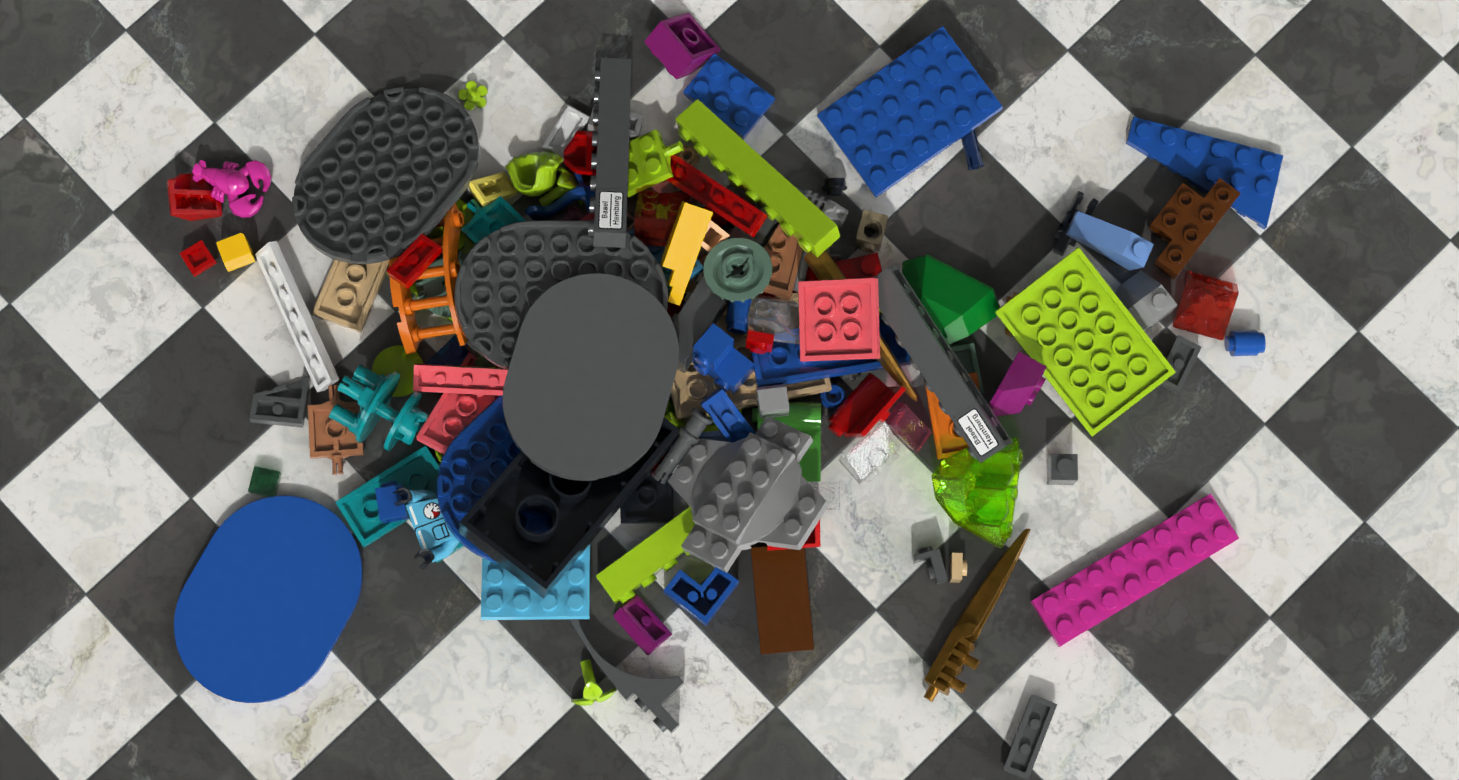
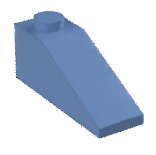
(1110, 241)

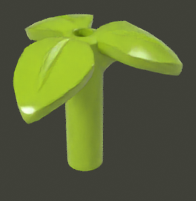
(565, 183)
(591, 690)

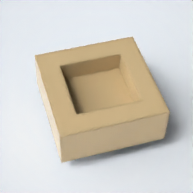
(957, 567)

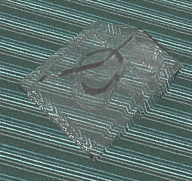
(775, 317)

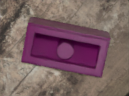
(642, 625)

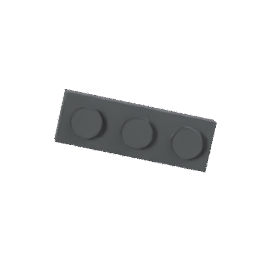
(1029, 737)

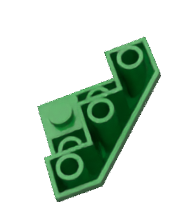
(950, 296)

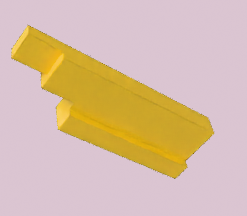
(684, 247)

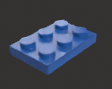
(729, 95)

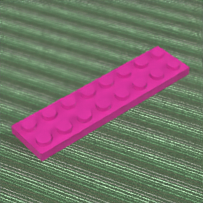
(1134, 570)

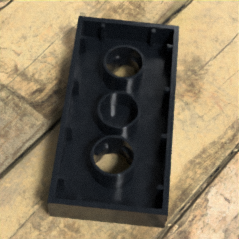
(576, 509)

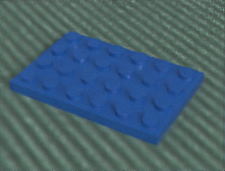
(909, 111)

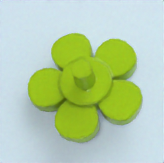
(473, 96)

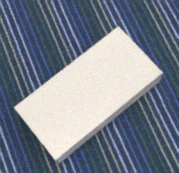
(565, 129)

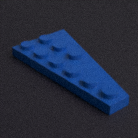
(1207, 159)

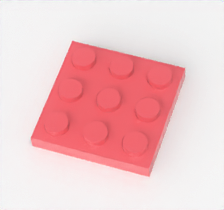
(839, 319)

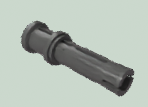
(688, 435)

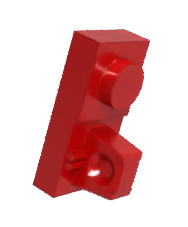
(414, 261)

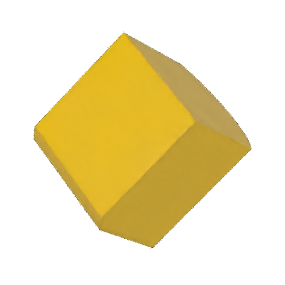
(235, 252)

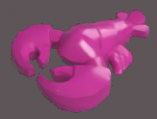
(235, 183)

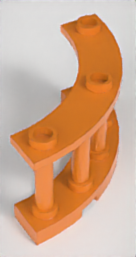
(409, 331)

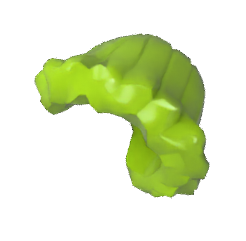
(534, 172)

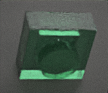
(264, 482)

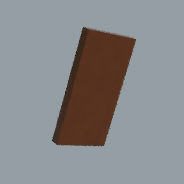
(782, 600)

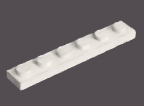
(296, 316)

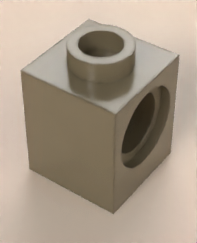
(878, 223)

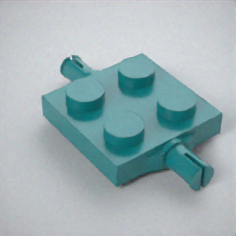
(489, 218)

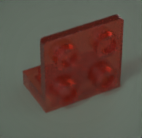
(656, 216)
(1206, 305)

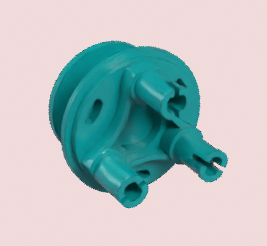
(374, 405)

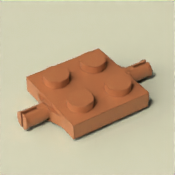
(330, 438)

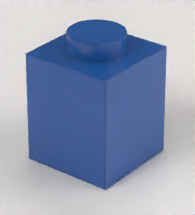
(385, 500)

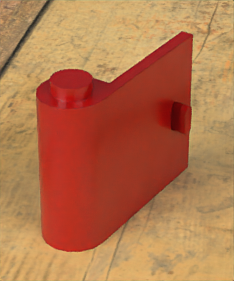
(864, 407)

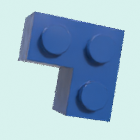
(718, 358)
(701, 600)

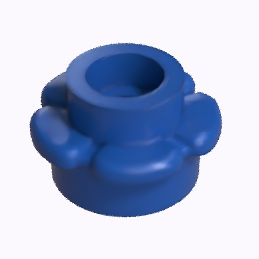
(833, 403)

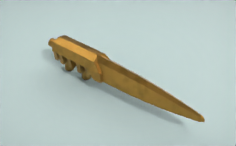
(827, 269)
(969, 626)

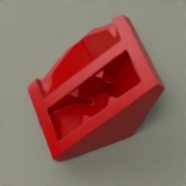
(579, 153)
(192, 199)

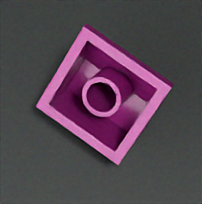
(681, 45)
(1018, 386)

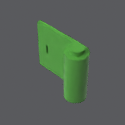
(807, 419)

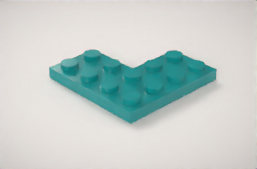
(360, 506)

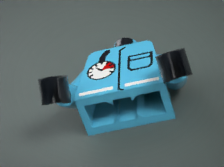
(430, 528)

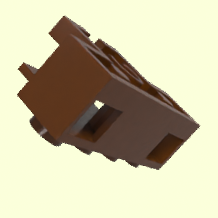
(1188, 222)

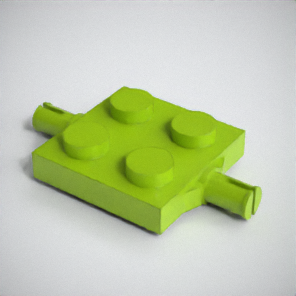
(649, 161)

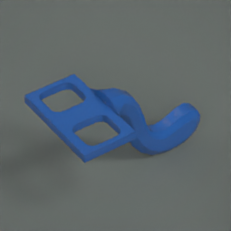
(580, 192)

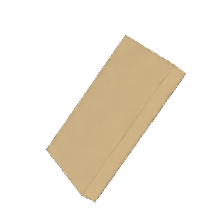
(350, 293)

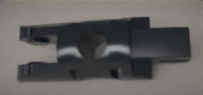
(1065, 240)

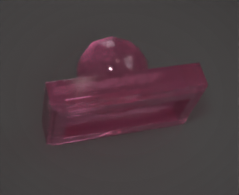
(908, 427)

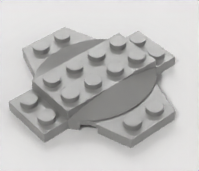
(748, 493)

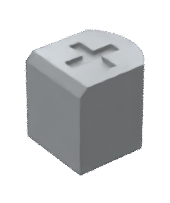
(772, 401)

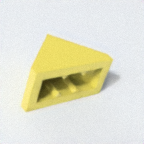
(489, 188)

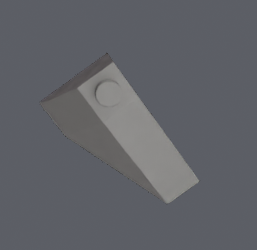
(1145, 299)

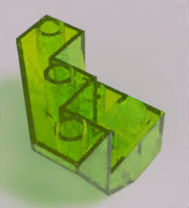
(981, 494)

